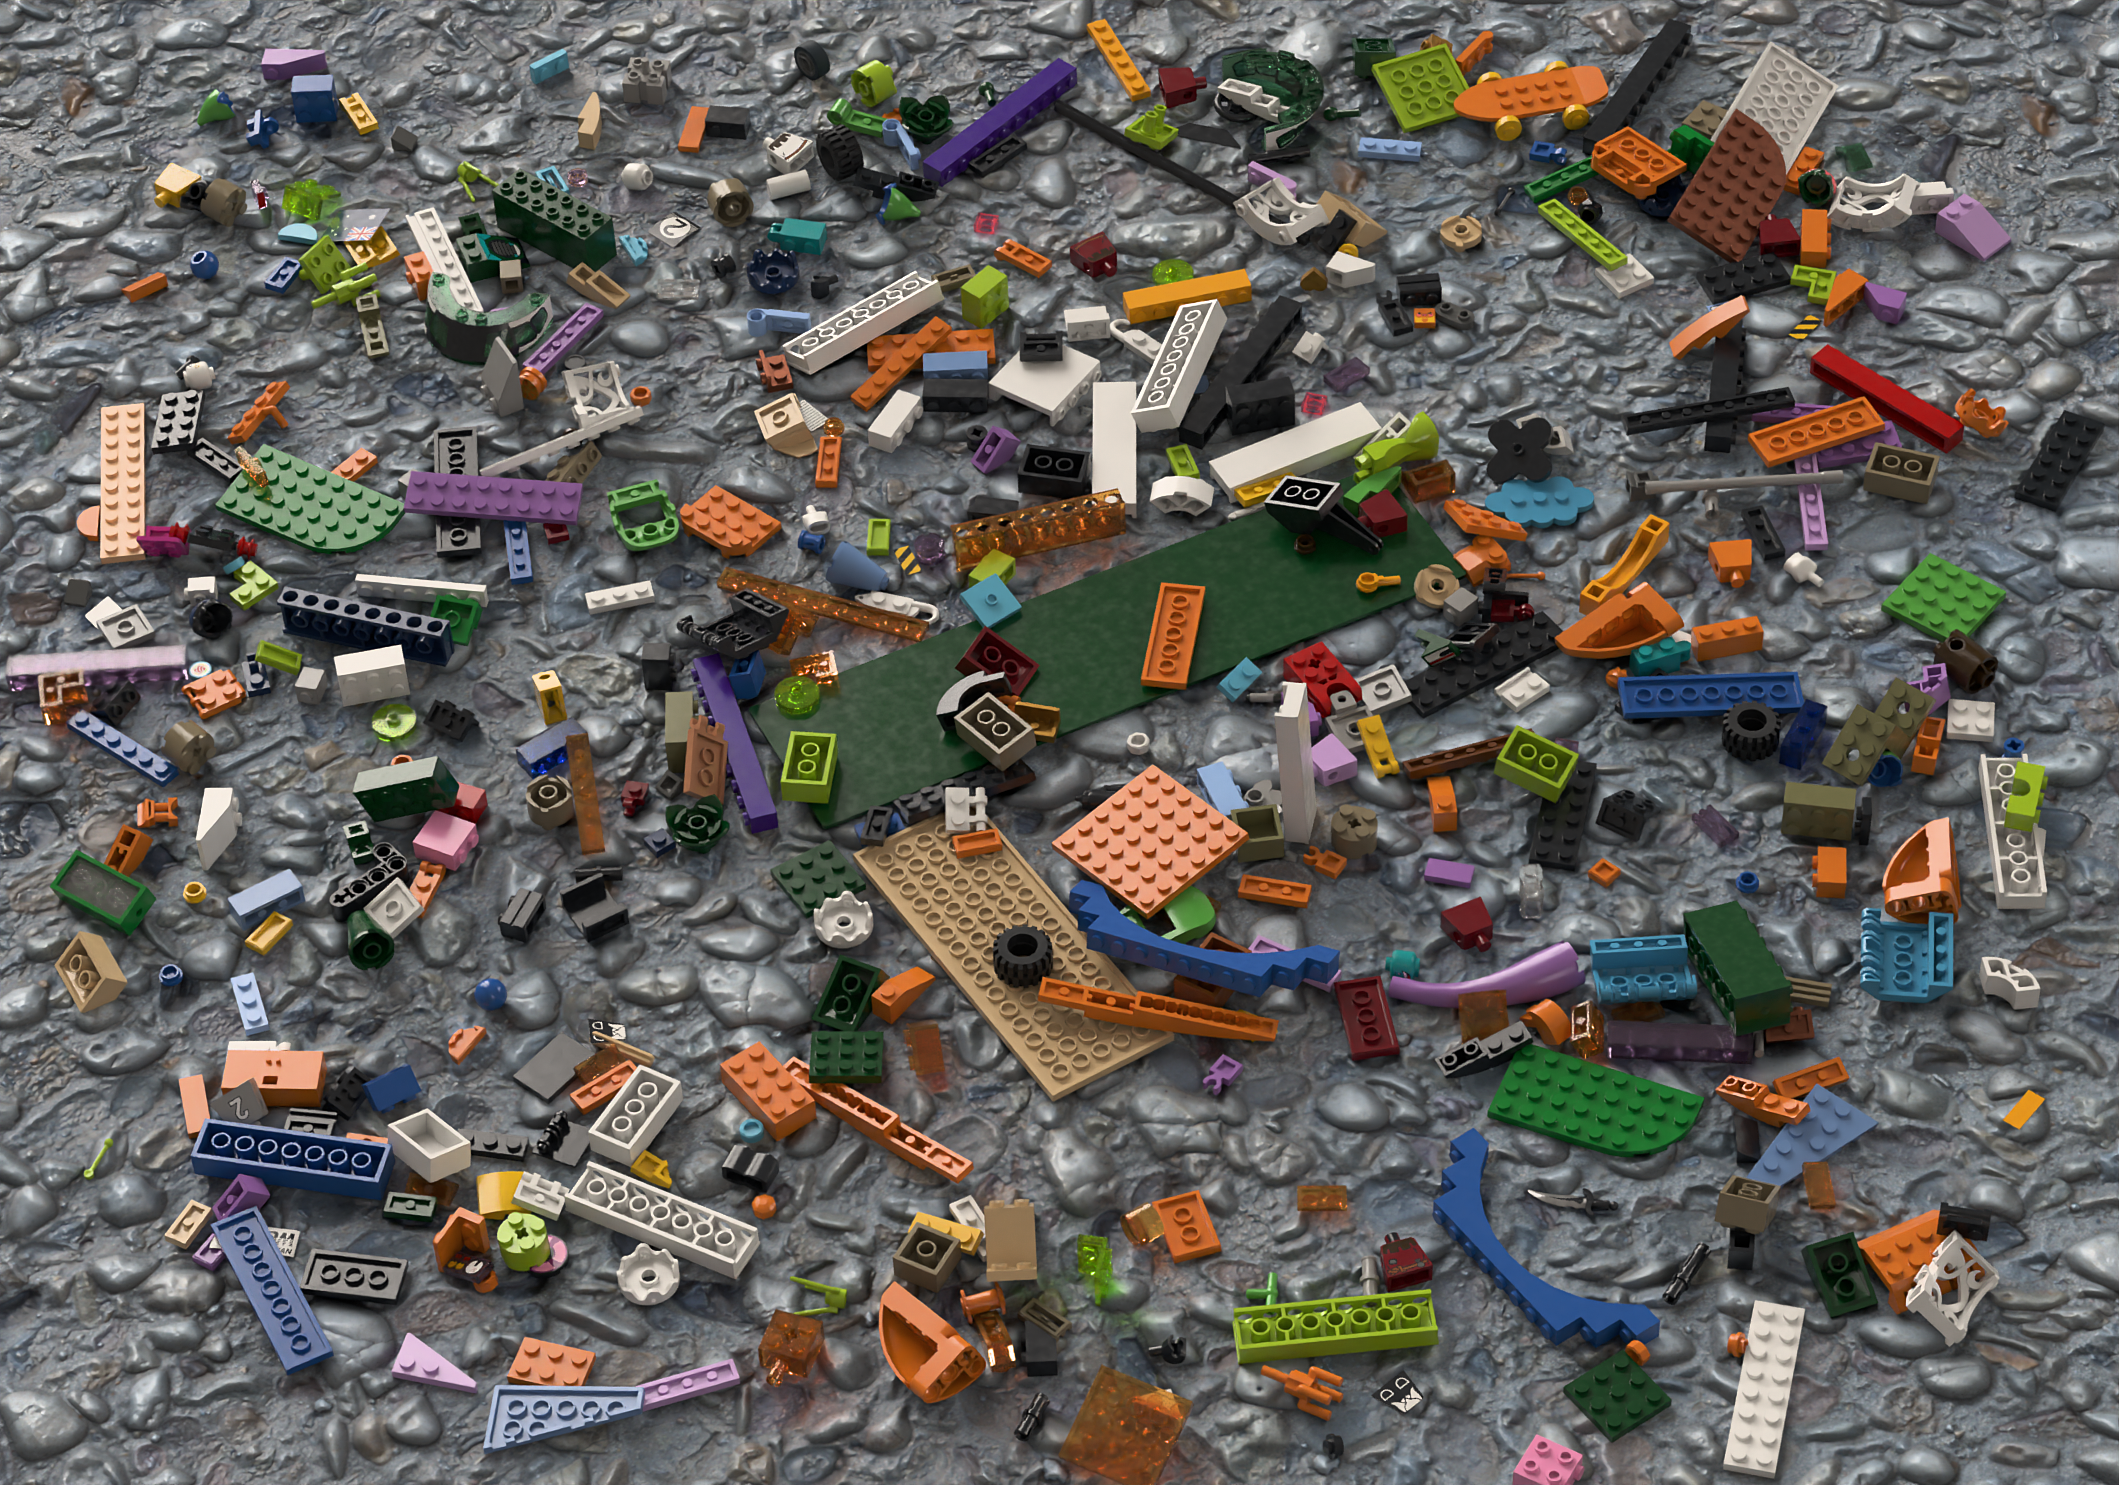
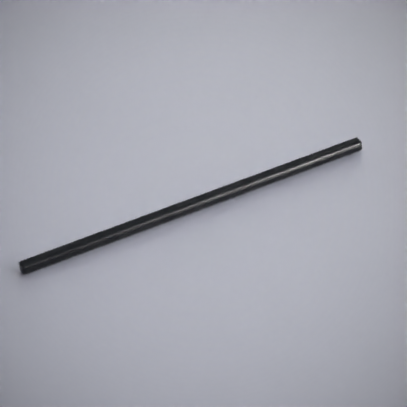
(1158, 160)

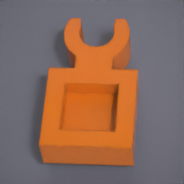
(1327, 863)

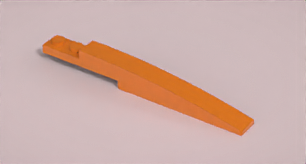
(1157, 1012)
(881, 1125)

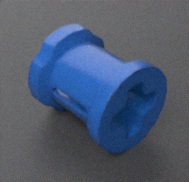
(811, 541)
(2013, 748)

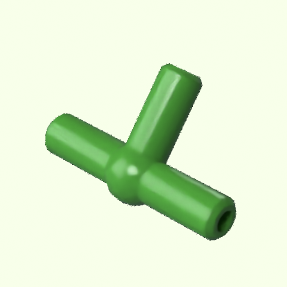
(1269, 1294)

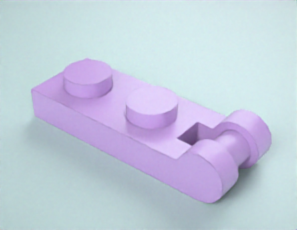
(1260, 175)

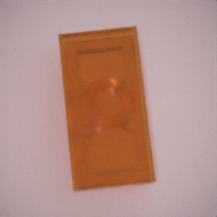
(251, 466)
(1639, 1011)

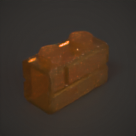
(1587, 1029)

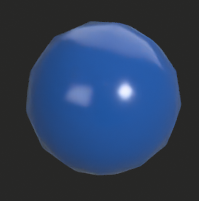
(204, 264)
(490, 994)

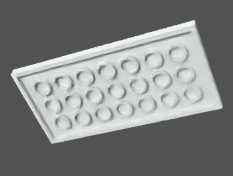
(1783, 99)

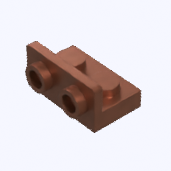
(774, 372)
(1798, 1029)

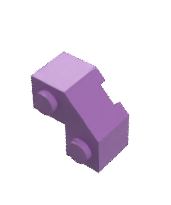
(1934, 684)

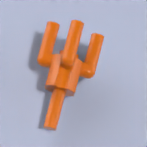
(1307, 1388)

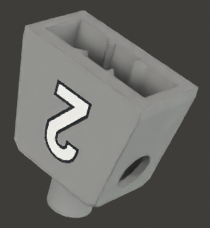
(242, 1104)

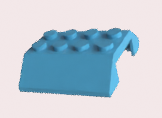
(1906, 958)
(1641, 969)

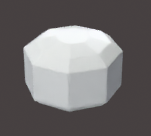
(1138, 743)

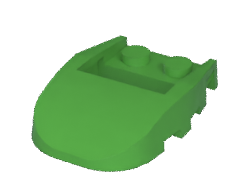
(650, 534)
(1188, 912)

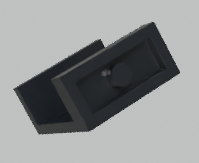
(593, 908)

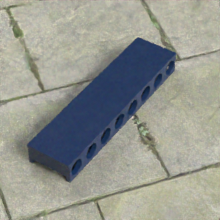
(365, 626)

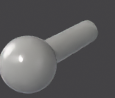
(1759, 1037)

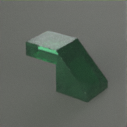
(1854, 157)

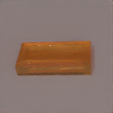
(1818, 1185)

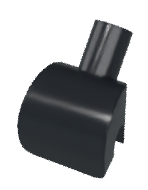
(821, 284)
(1171, 1350)

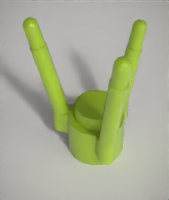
(469, 174)
(834, 1297)

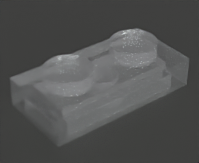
(678, 289)

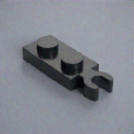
(1394, 314)

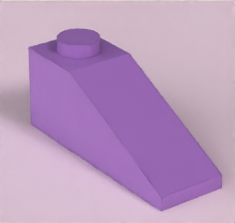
(286, 63)

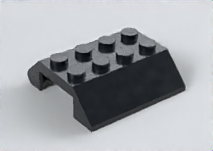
(749, 628)

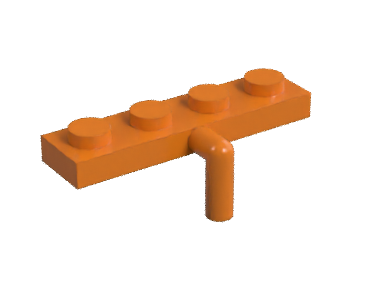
(263, 406)

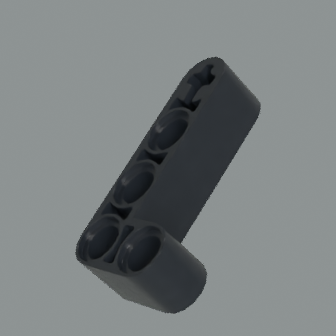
(365, 888)

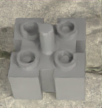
(647, 80)

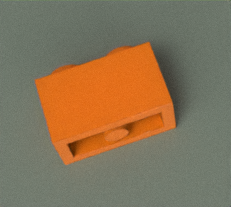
(1830, 872)

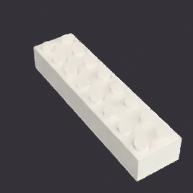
(1179, 366)

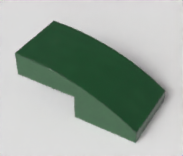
(472, 224)
(359, 842)

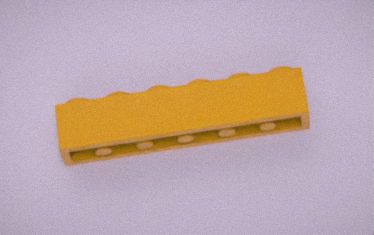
(1166, 299)

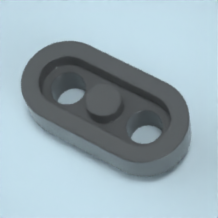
(1454, 316)

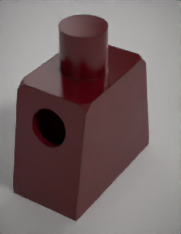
(1179, 85)
(1778, 237)
(1383, 514)
(1468, 925)

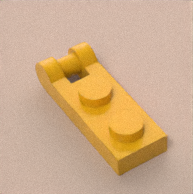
(358, 113)
(1377, 746)

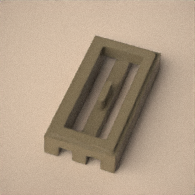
(954, 278)
(1810, 988)
(1042, 1321)

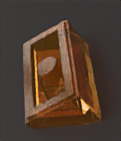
(442, 1189)

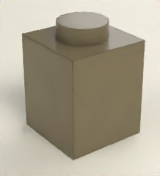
(511, 276)

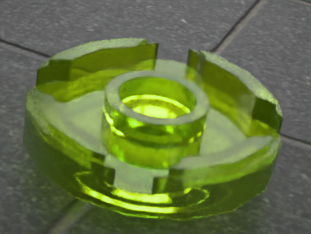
(1172, 271)
(796, 694)
(394, 722)

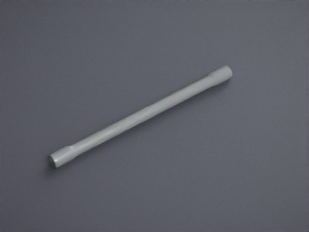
(1824, 477)

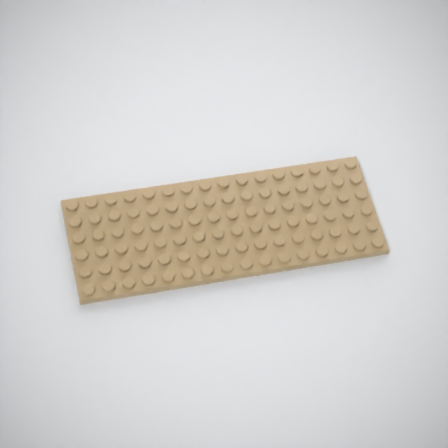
(958, 913)

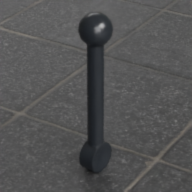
(1511, 191)

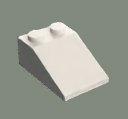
(217, 824)

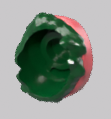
(1817, 186)

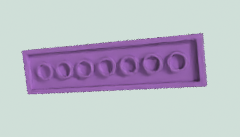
(493, 498)

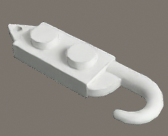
(1136, 341)
(898, 604)

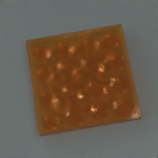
(1126, 1429)

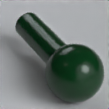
(987, 89)
(1332, 113)

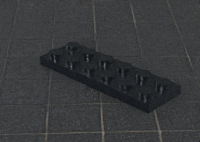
(2059, 461)
(931, 800)
(1562, 823)

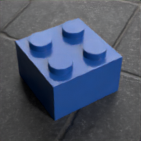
(314, 98)

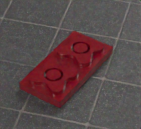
(1366, 1018)

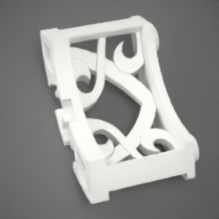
(1852, 214)
(1302, 215)
(576, 385)
(1941, 1315)

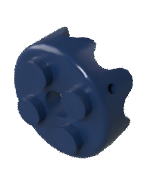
(1671, 190)
(777, 262)

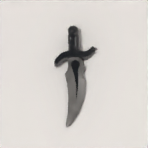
(1576, 1202)

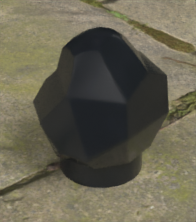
(1590, 211)

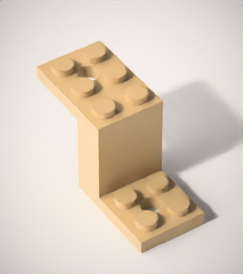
(1010, 1241)

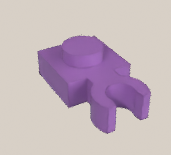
(1223, 1071)

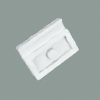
(1522, 689)

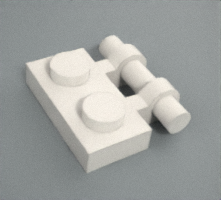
(957, 810)
(540, 1195)

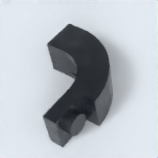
(967, 692)

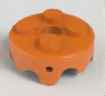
(1980, 415)

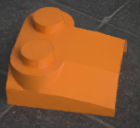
(1481, 554)

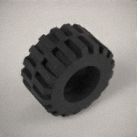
(839, 152)
(1751, 730)
(1018, 942)

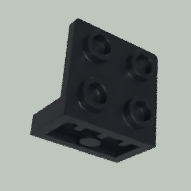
(989, 507)
(1626, 814)

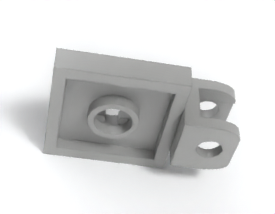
(1344, 718)

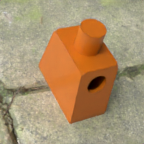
(1731, 561)

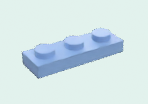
(1390, 149)
(249, 1004)

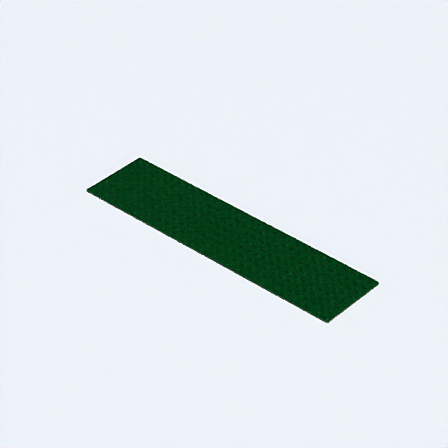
(1095, 646)

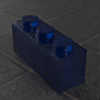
(1803, 734)
(547, 749)

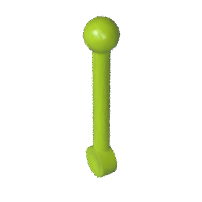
(89, 1173)

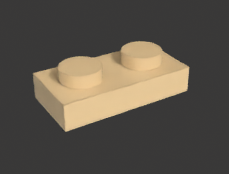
(188, 1224)

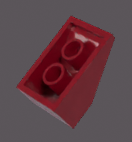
(996, 655)

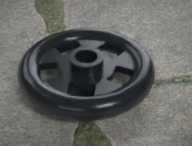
(1224, 111)

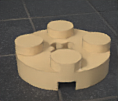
(1461, 241)
(1427, 577)

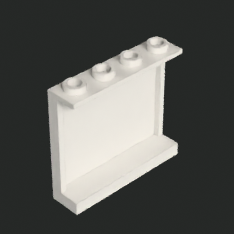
(1047, 385)

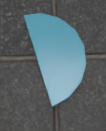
(299, 233)
(635, 248)

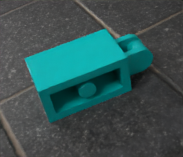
(799, 235)
(1663, 655)

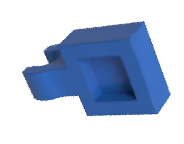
(1546, 151)

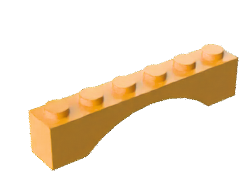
(1646, 544)

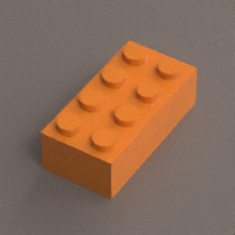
(768, 1091)

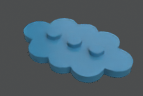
(1540, 502)

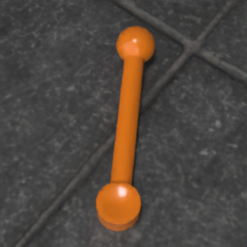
(1541, 575)

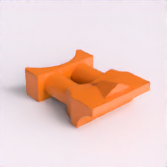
(147, 817)

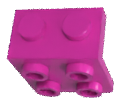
(158, 542)

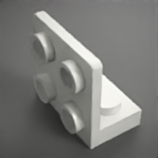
(1931, 198)
(1087, 323)

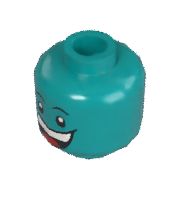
(1403, 964)

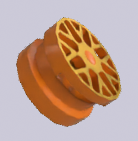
(532, 383)

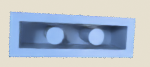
(1219, 788)

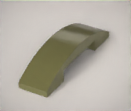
(372, 326)

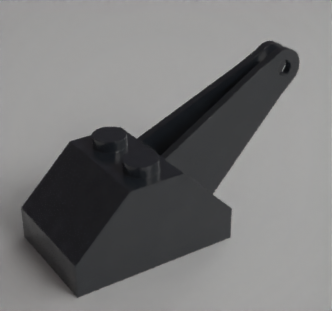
(1311, 504)

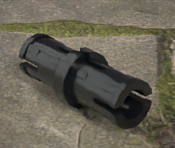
(609, 873)
(1031, 1417)

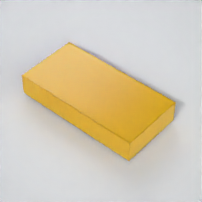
(269, 933)

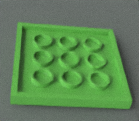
(1943, 599)

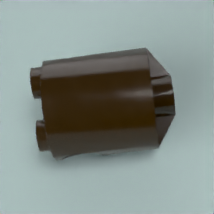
(1966, 662)

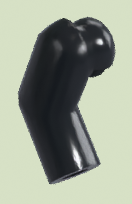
(190, 360)

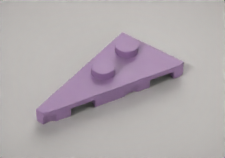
(424, 1365)

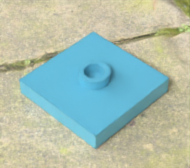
(990, 601)

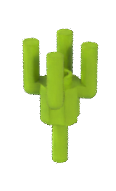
(348, 288)

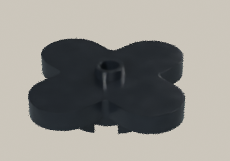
(1530, 460)

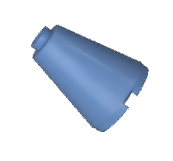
(856, 570)

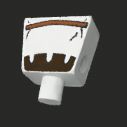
(788, 152)

